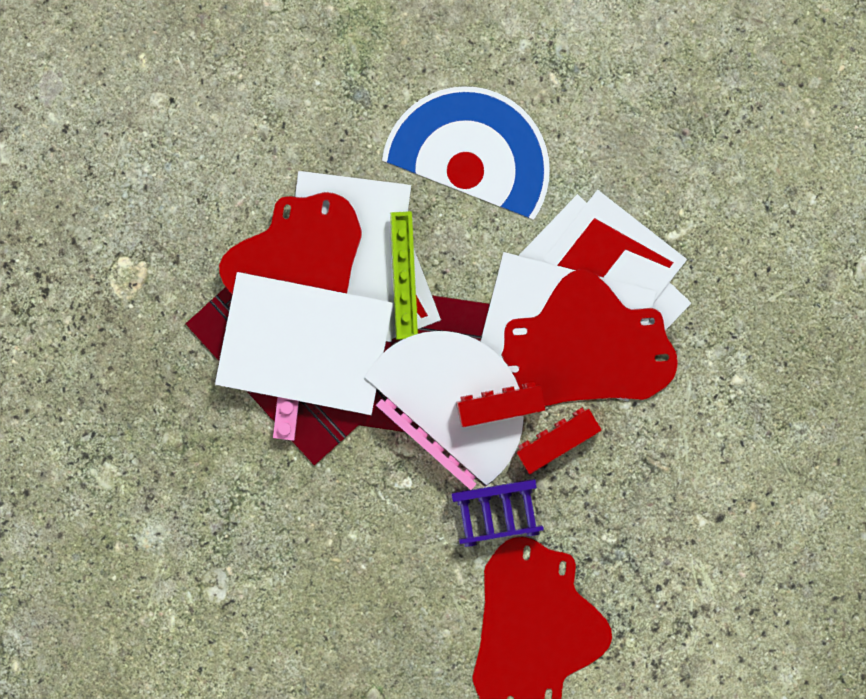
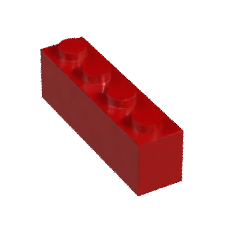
(500, 405)
(559, 440)

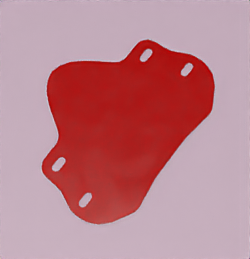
(304, 248)
(590, 345)
(534, 624)

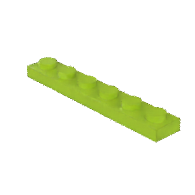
(403, 274)

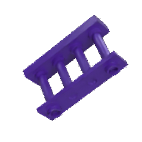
(504, 492)

